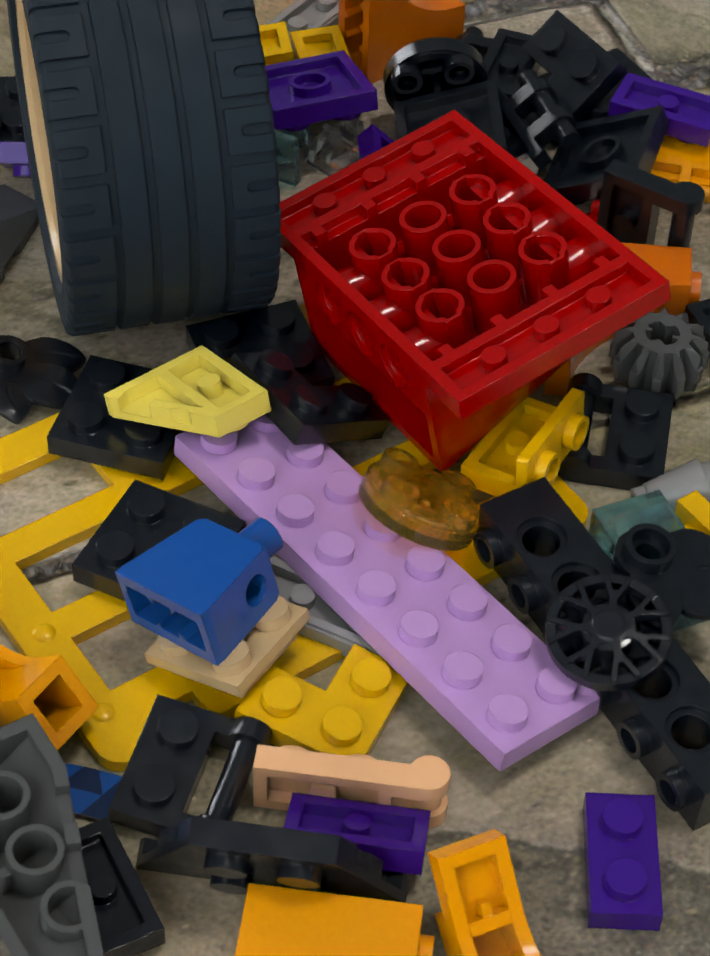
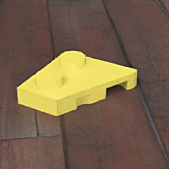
(191, 395)

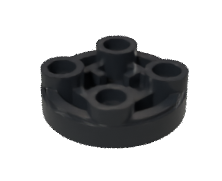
(431, 67)

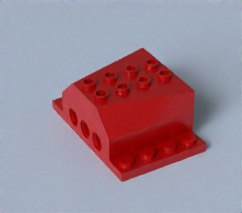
(455, 281)

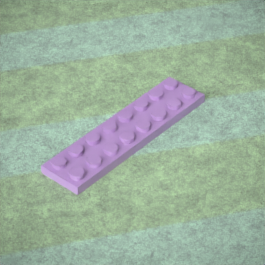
(398, 595)

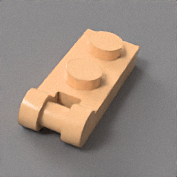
(351, 777)

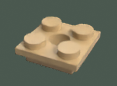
(246, 662)

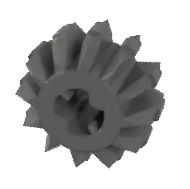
(660, 353)

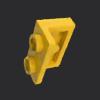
(528, 444)

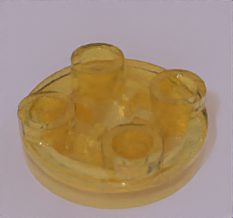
(420, 502)

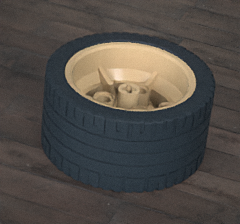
(149, 157)

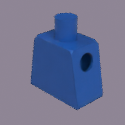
(204, 585)

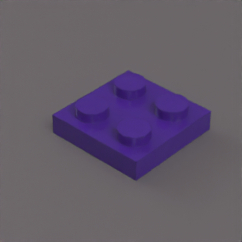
(318, 91)

